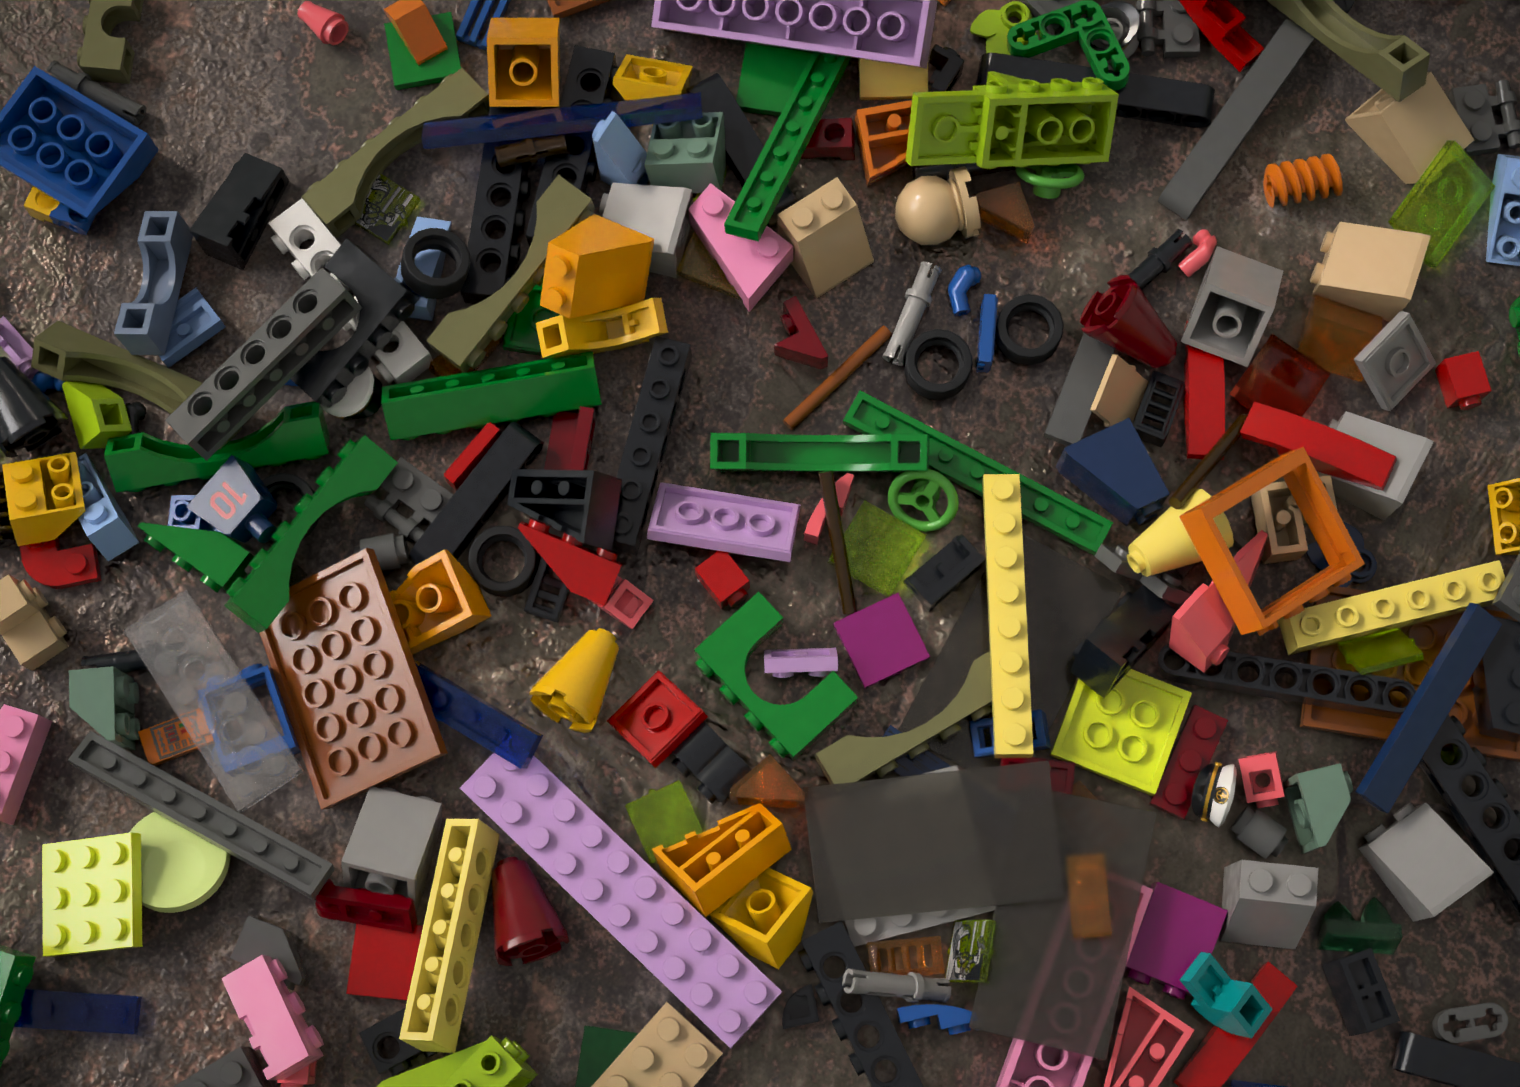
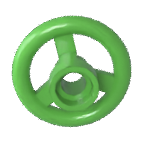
(1049, 179)
(927, 484)

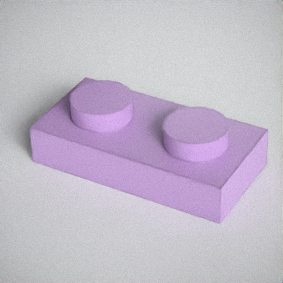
(815, 661)

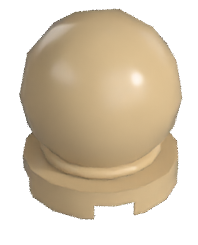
(934, 209)

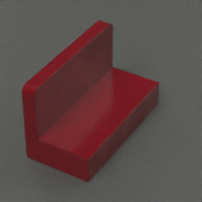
(571, 440)

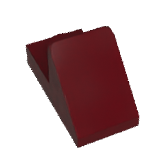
(804, 345)

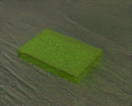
(1443, 201)

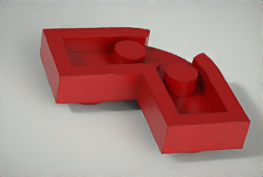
(61, 567)

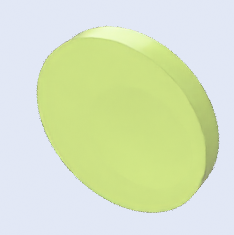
(177, 865)

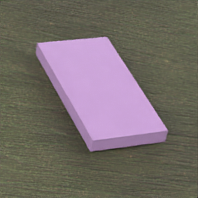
(724, 522)

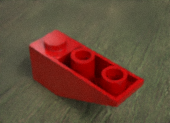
(579, 568)

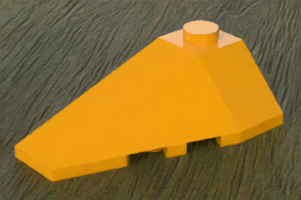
(438, 601)

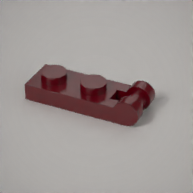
(366, 907)

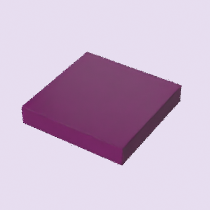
(881, 640)

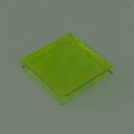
(880, 548)

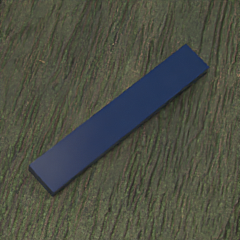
(1428, 707)

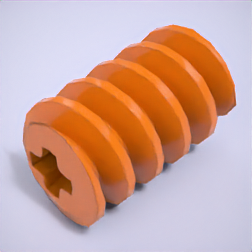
(1302, 177)

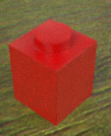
(1463, 380)
(723, 579)

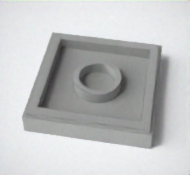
(1395, 361)

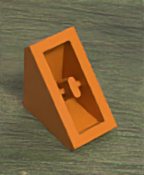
(416, 29)

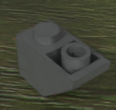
(271, 940)

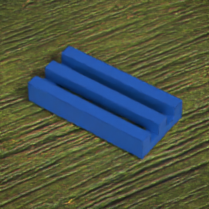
(462, 33)
(986, 333)

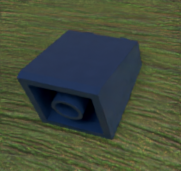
(1116, 473)

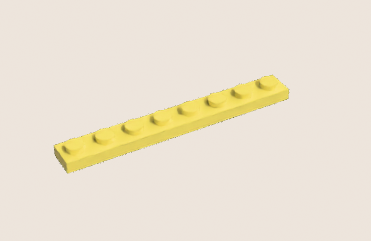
(1007, 617)

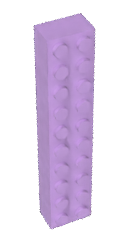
(624, 895)

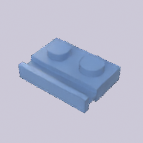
(191, 326)

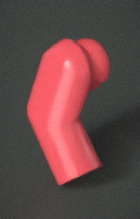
(1201, 255)

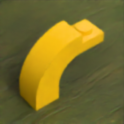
(602, 330)

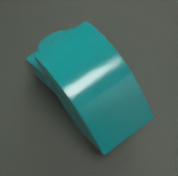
(1223, 1001)

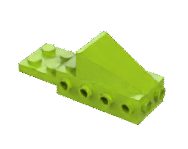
(1013, 123)
(482, 1065)

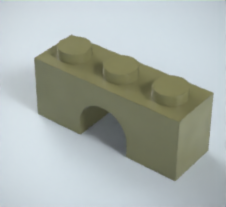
(107, 56)

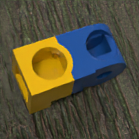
(46, 208)

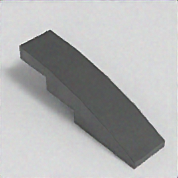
(1079, 391)

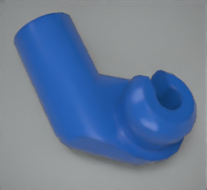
(959, 285)

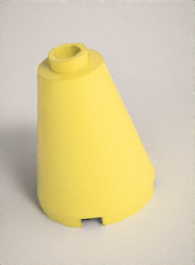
(1166, 542)

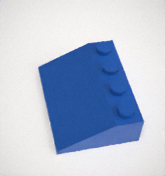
(70, 144)

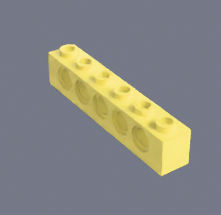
(1392, 607)
(449, 936)

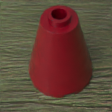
(1129, 323)
(523, 915)

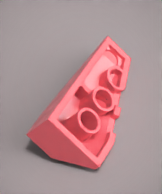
(1203, 622)

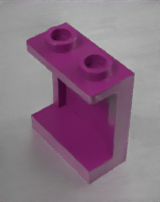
(1172, 937)

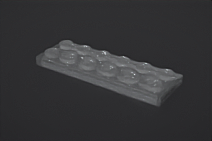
(213, 701)

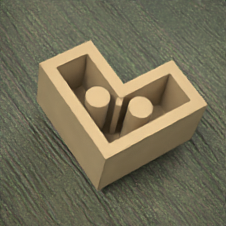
(1282, 520)
(27, 625)

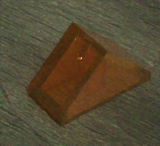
(1006, 211)

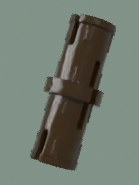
(530, 150)

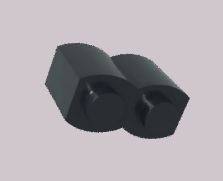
(710, 763)

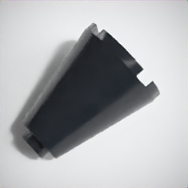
(26, 413)

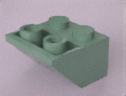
(688, 153)
(106, 703)

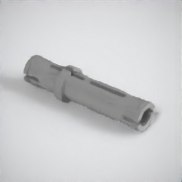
(917, 300)
(910, 986)

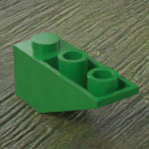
(206, 551)

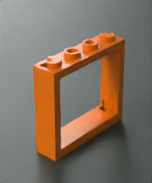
(1321, 518)

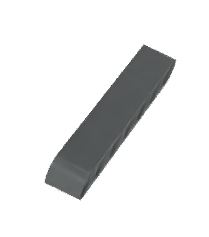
(1236, 119)

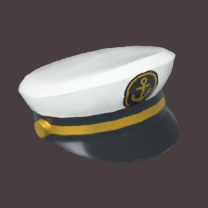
(361, 399)
(1214, 792)

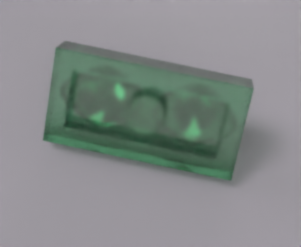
(1374, 931)

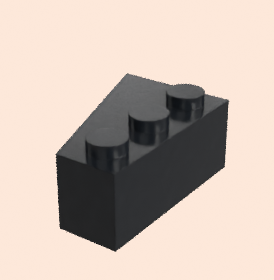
(240, 211)
(570, 501)
(1121, 640)
(1498, 685)

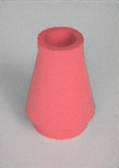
(326, 24)

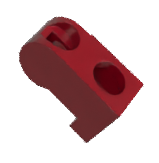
(832, 139)

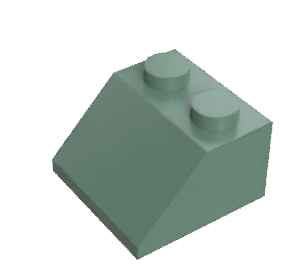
(1317, 804)

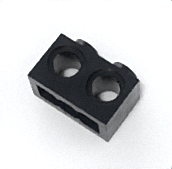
(375, 1036)

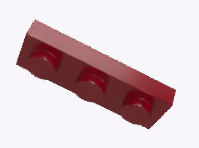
(1189, 756)

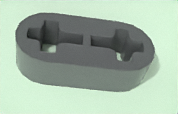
(1471, 1031)

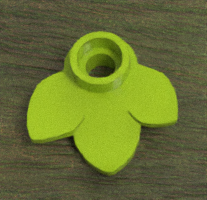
(995, 25)

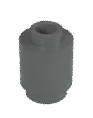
(389, 549)
(1260, 832)

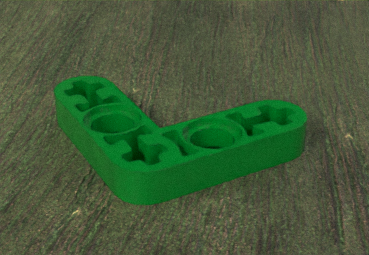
(1083, 31)

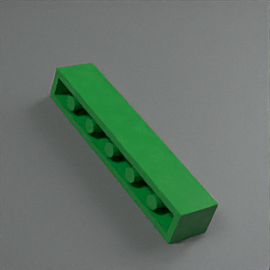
(490, 396)

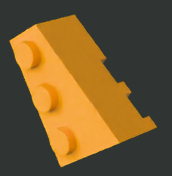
(725, 858)

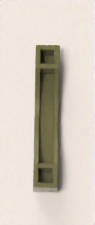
(1387, 60)
(342, 194)
(468, 331)
(79, 356)
(862, 757)

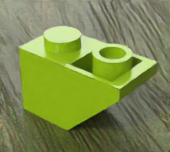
(95, 413)

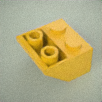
(43, 497)
(1505, 516)

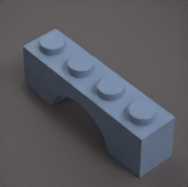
(164, 249)

